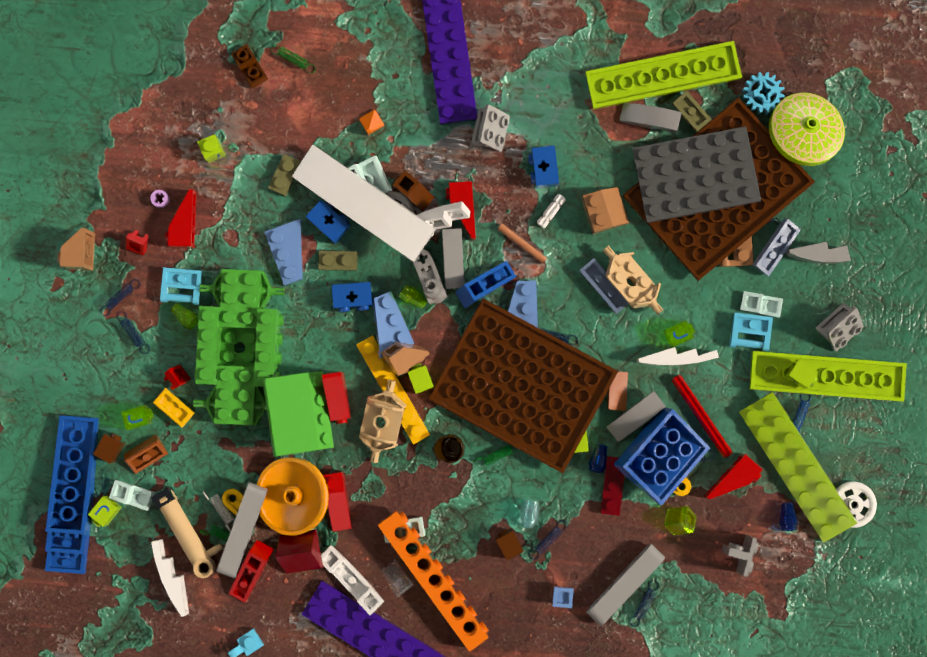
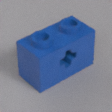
(549, 177)
(332, 231)
(343, 291)

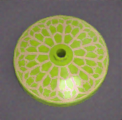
(806, 129)

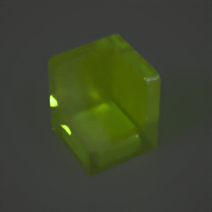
(680, 520)

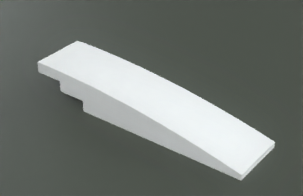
(363, 203)

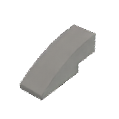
(650, 117)
(820, 254)
(453, 258)
(636, 416)

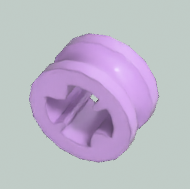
(165, 199)

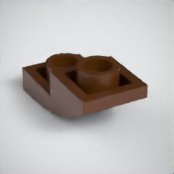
(249, 66)

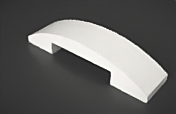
(351, 579)

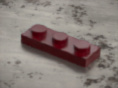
(612, 488)

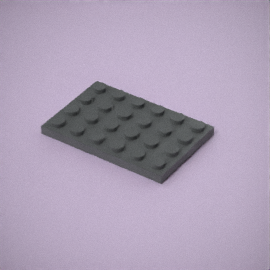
(696, 174)

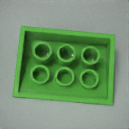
(297, 413)

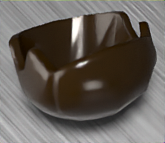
(449, 448)

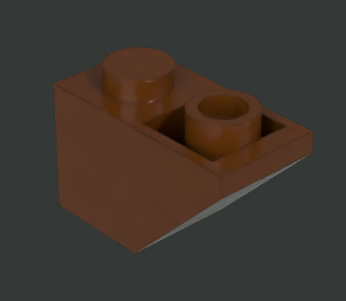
(413, 191)

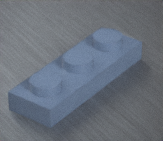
(776, 247)
(596, 277)

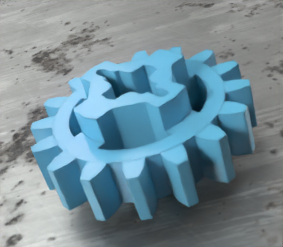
(761, 82)

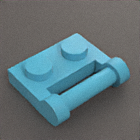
(183, 280)
(751, 325)

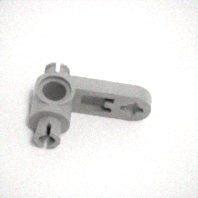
(430, 278)

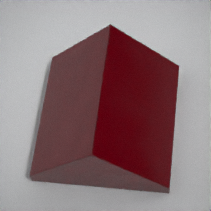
(299, 552)

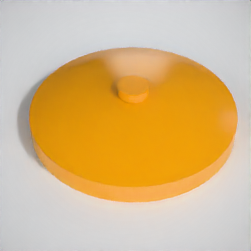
(294, 496)

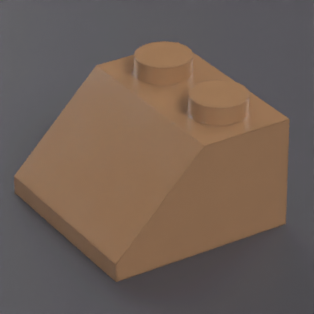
(604, 210)
(78, 251)

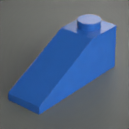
(485, 284)

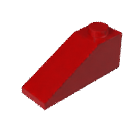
(463, 193)
(182, 227)
(738, 475)
(338, 501)
(251, 571)

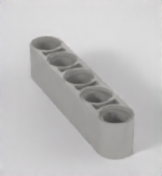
(242, 530)
(625, 584)

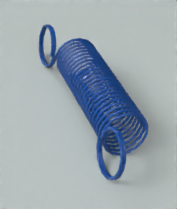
(800, 412)

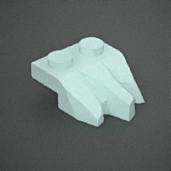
(373, 173)

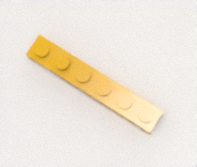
(410, 420)

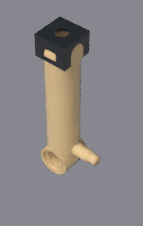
(184, 532)

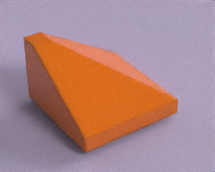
(371, 122)

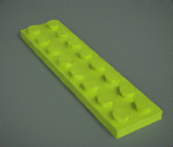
(663, 75)
(835, 378)
(798, 467)

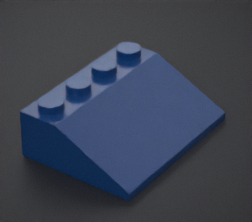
(662, 455)

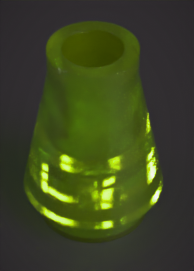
(412, 296)
(186, 317)

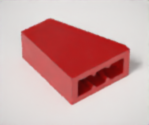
(337, 397)

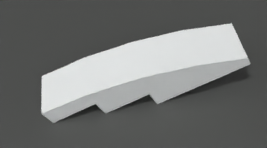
(442, 216)
(670, 357)
(173, 584)

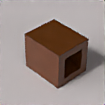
(109, 447)
(509, 544)

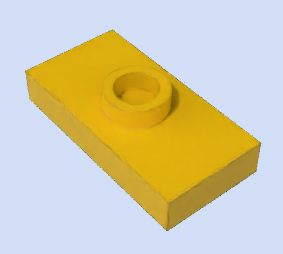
(173, 407)

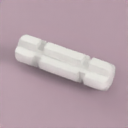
(551, 211)

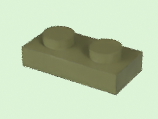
(691, 111)
(283, 177)
(338, 260)

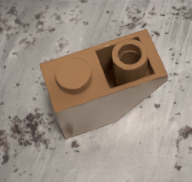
(403, 356)

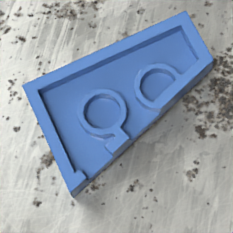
(287, 250)
(525, 302)
(389, 323)

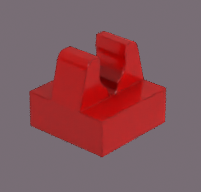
(136, 243)
(176, 376)

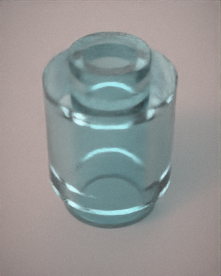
(529, 513)

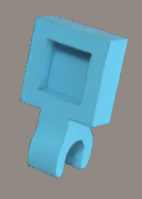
(248, 643)

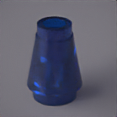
(598, 459)
(788, 517)

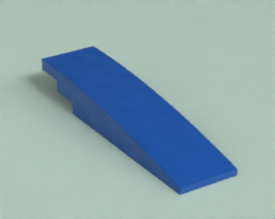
(71, 495)

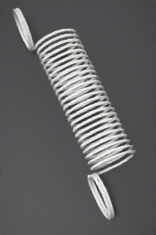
(224, 508)

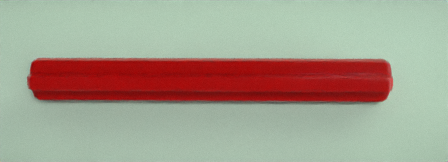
(702, 416)

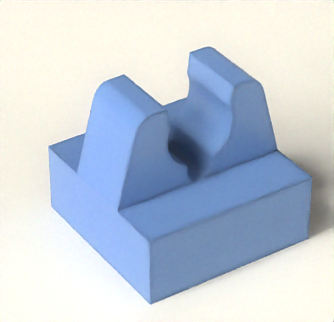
(562, 597)

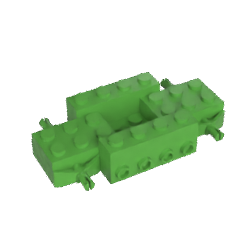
(239, 318)

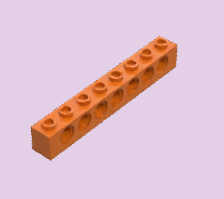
(470, 638)

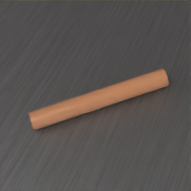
(522, 243)

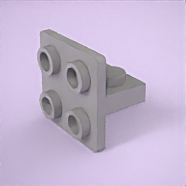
(490, 128)
(841, 326)
(744, 554)

